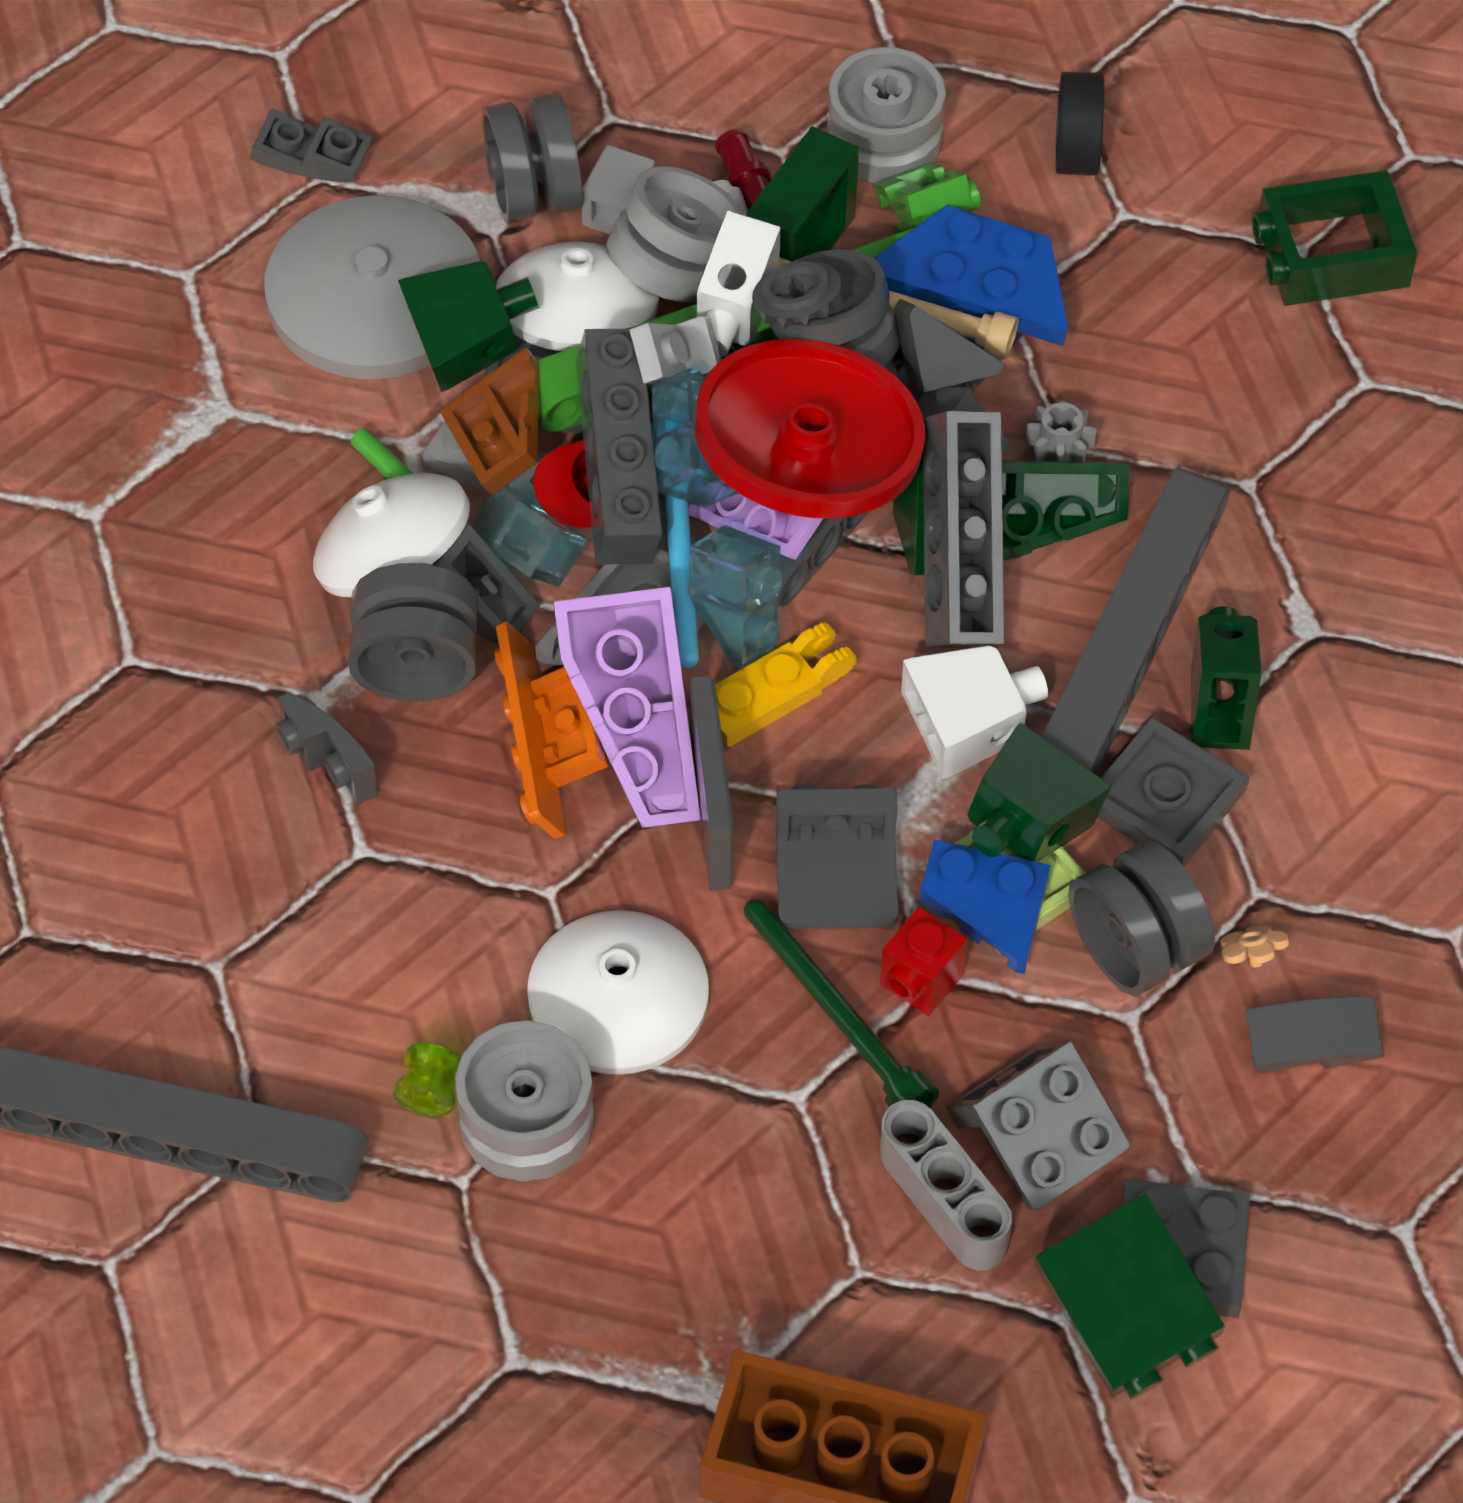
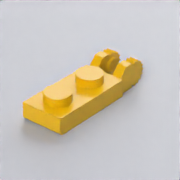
(779, 683)

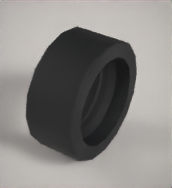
(1079, 123)

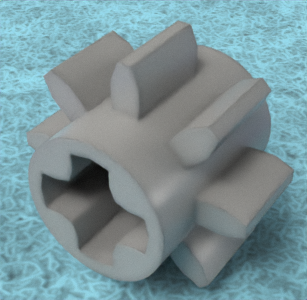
(1060, 433)

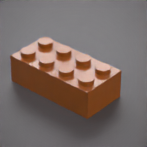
(834, 1440)

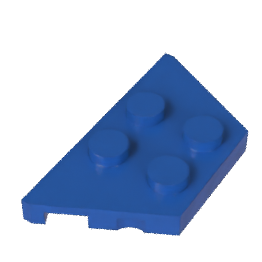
(980, 269)

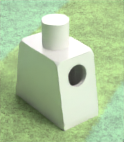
(739, 260)
(967, 703)

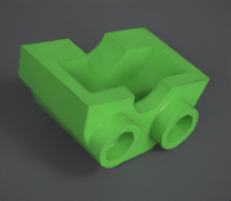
(923, 192)

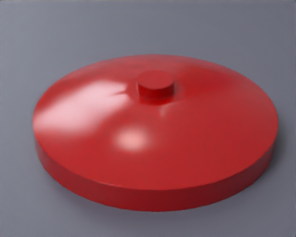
(809, 428)

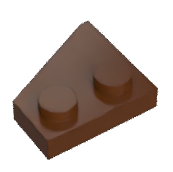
(499, 422)

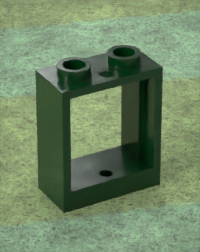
(804, 196)
(1342, 274)

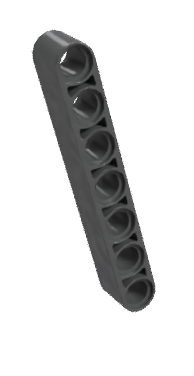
(1136, 618)
(179, 1126)

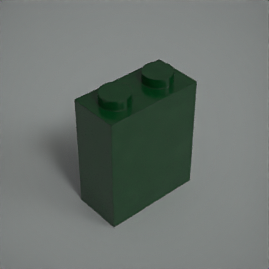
(1130, 1298)

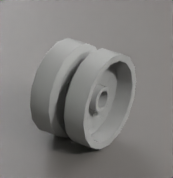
(889, 108)
(669, 231)
(524, 1100)

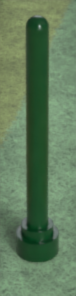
(899, 1081)

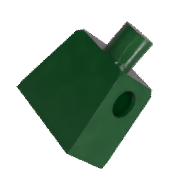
(465, 318)
(1227, 652)
(1034, 799)

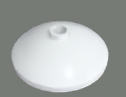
(575, 292)
(390, 524)
(627, 1018)

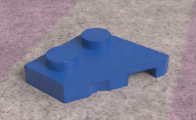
(987, 897)

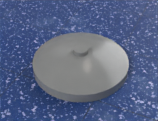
(338, 287)

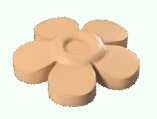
(1256, 944)

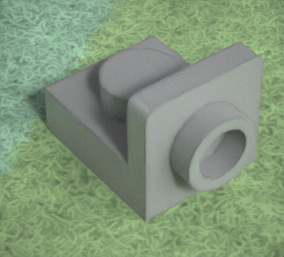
(671, 349)

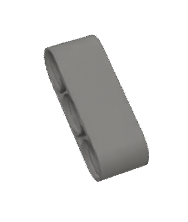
(947, 1211)

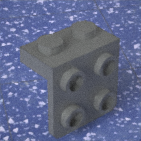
(836, 857)

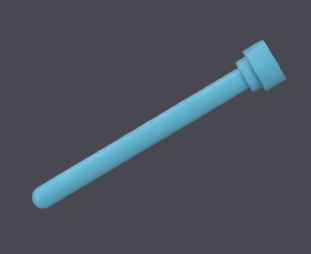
(679, 556)

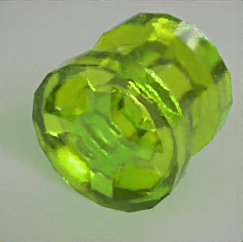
(428, 1080)

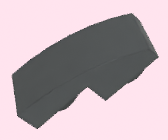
(302, 149)
(326, 742)
(1314, 1031)

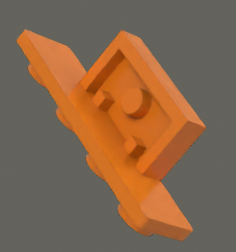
(549, 728)

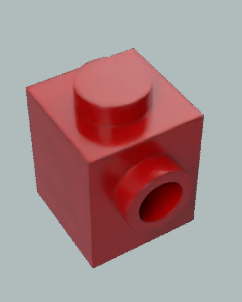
(923, 961)

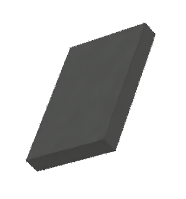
(711, 782)

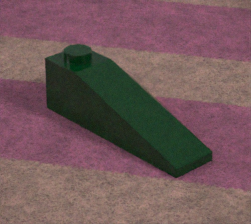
(1039, 505)

